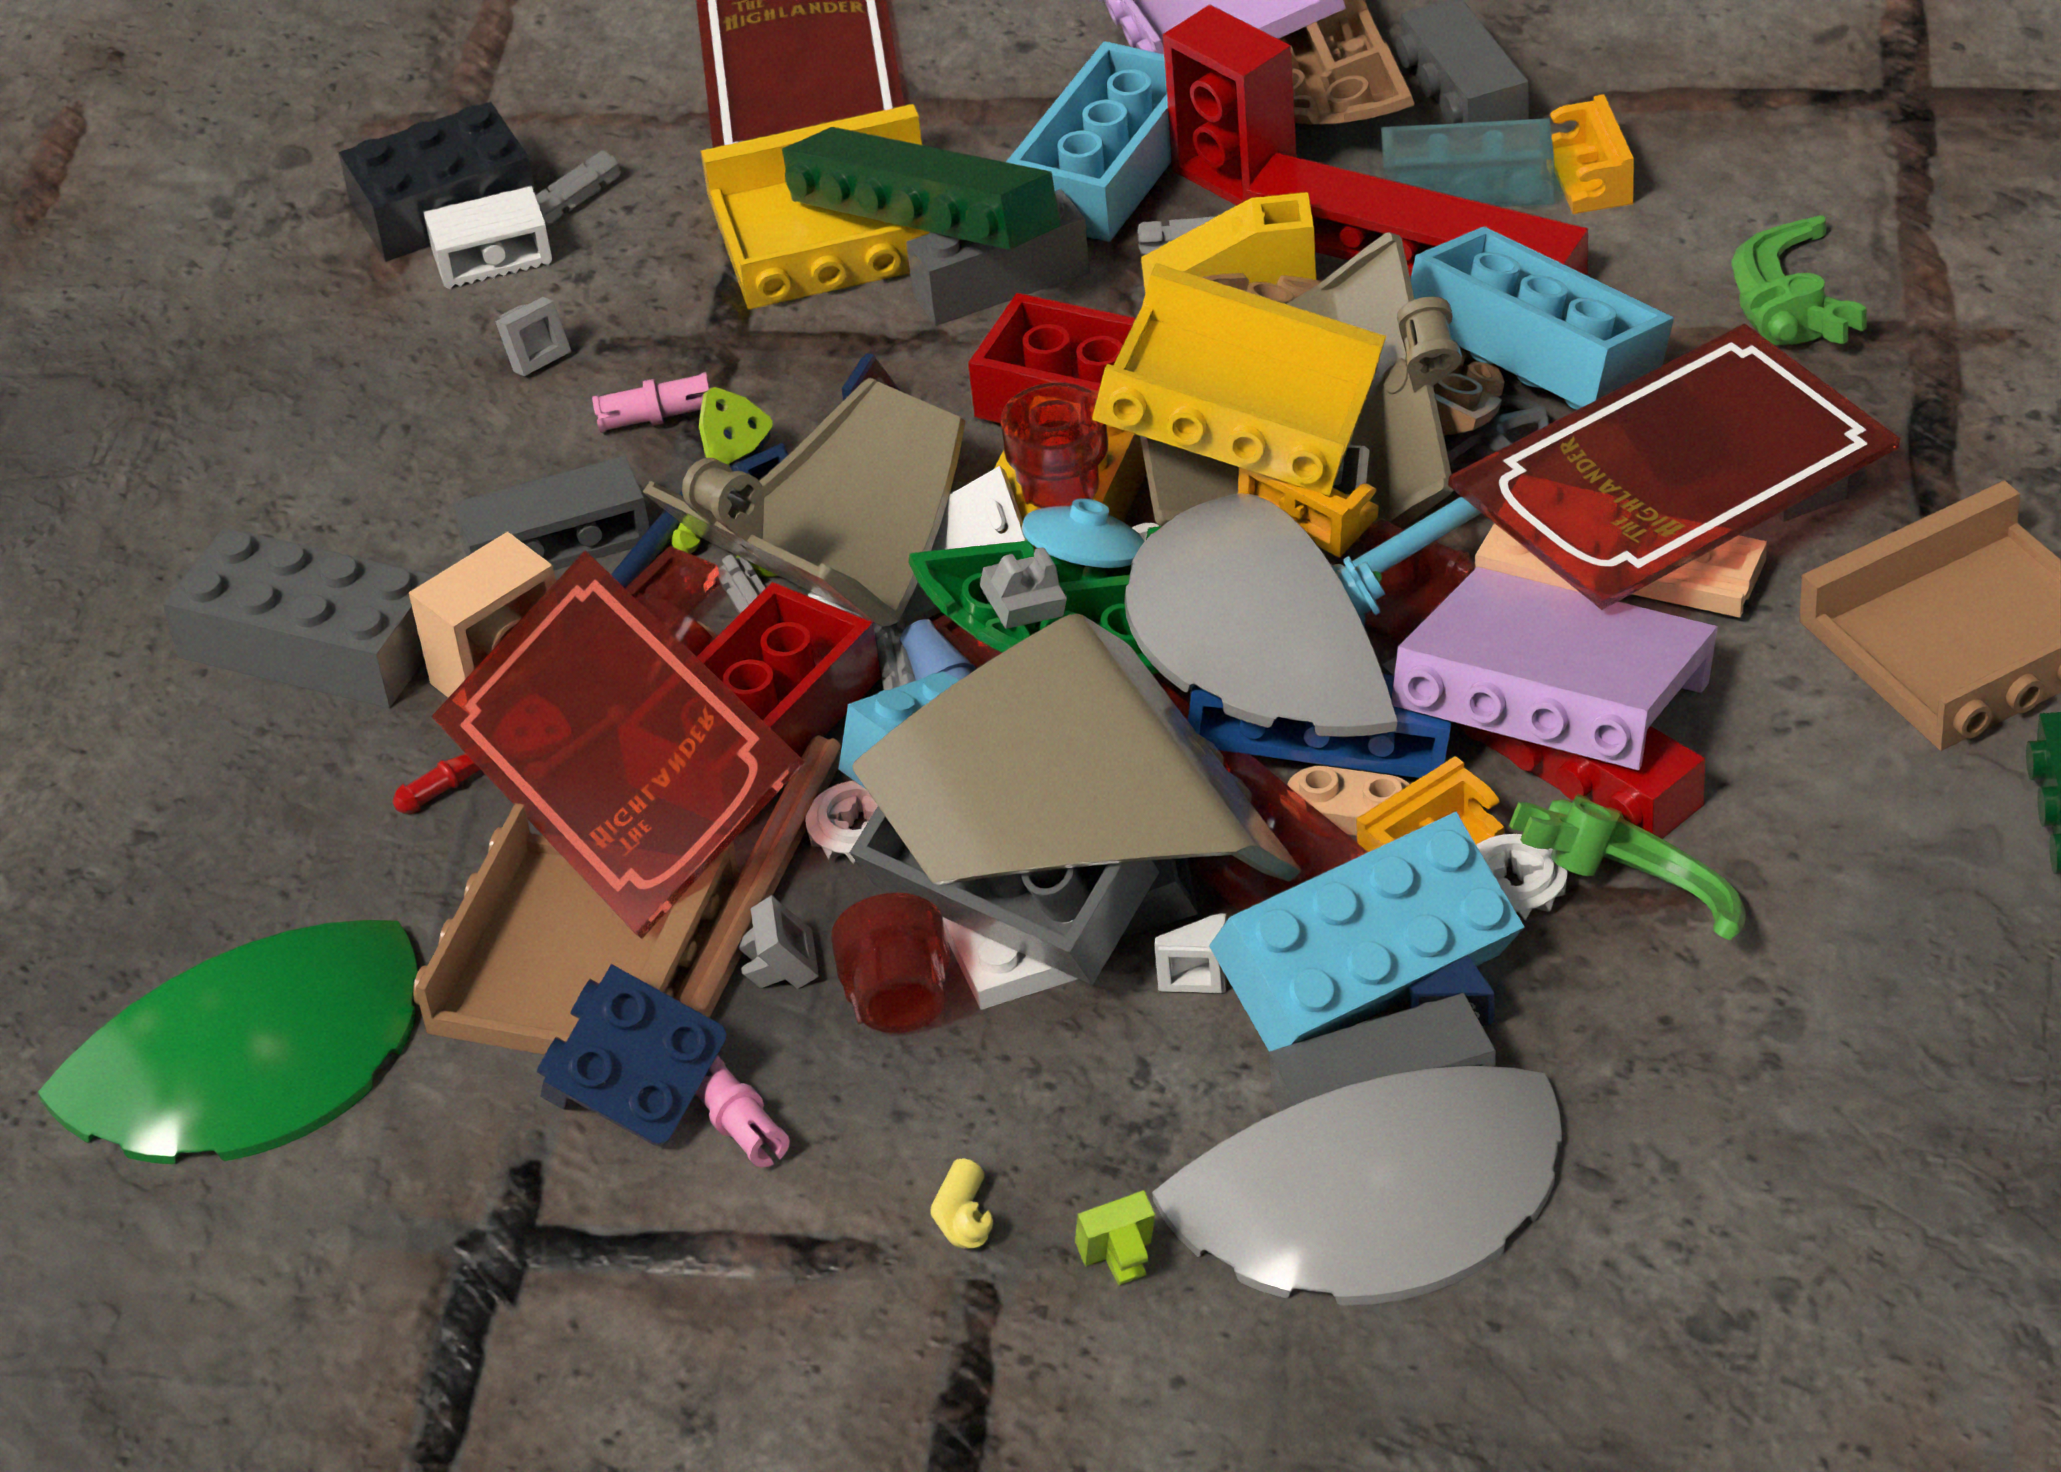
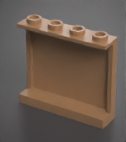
(1947, 616)
(537, 936)

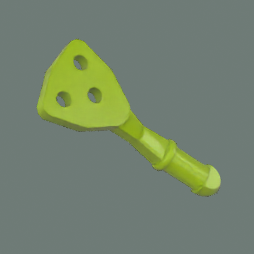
(715, 444)

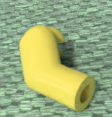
(955, 1210)

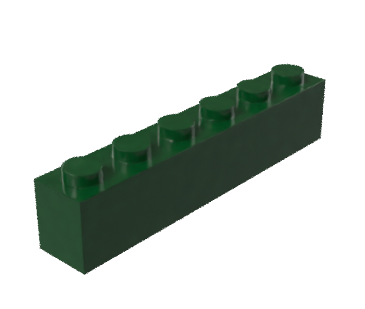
(922, 187)

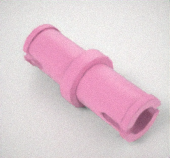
(650, 402)
(739, 1113)

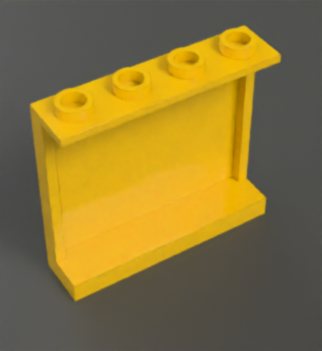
(792, 247)
(1241, 379)

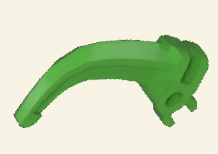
(1794, 305)
(1587, 832)

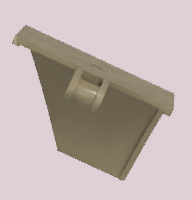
(1400, 412)
(840, 504)
(1060, 764)

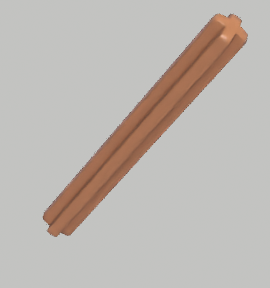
(759, 876)

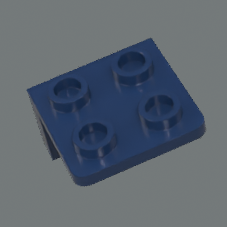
(631, 1056)

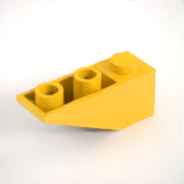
(1254, 238)

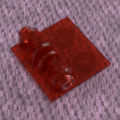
(1414, 584)

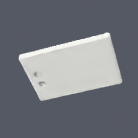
(972, 518)

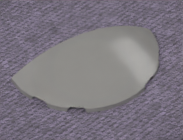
(1256, 617)
(1374, 1184)

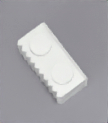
(488, 237)

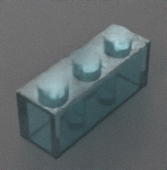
(1475, 161)

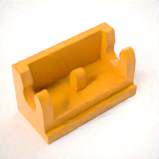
(1592, 158)
(1330, 520)
(1428, 799)

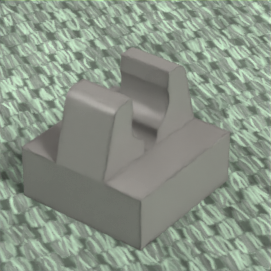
(532, 335)
(1024, 589)
(778, 946)

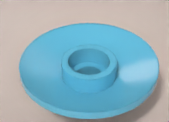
(1083, 534)

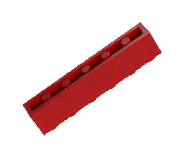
(1359, 208)

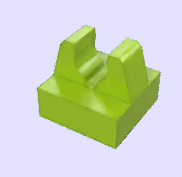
(1117, 1235)

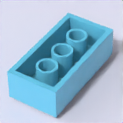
(1105, 136)
(1541, 317)
(1364, 934)

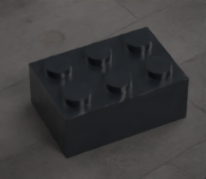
(428, 169)

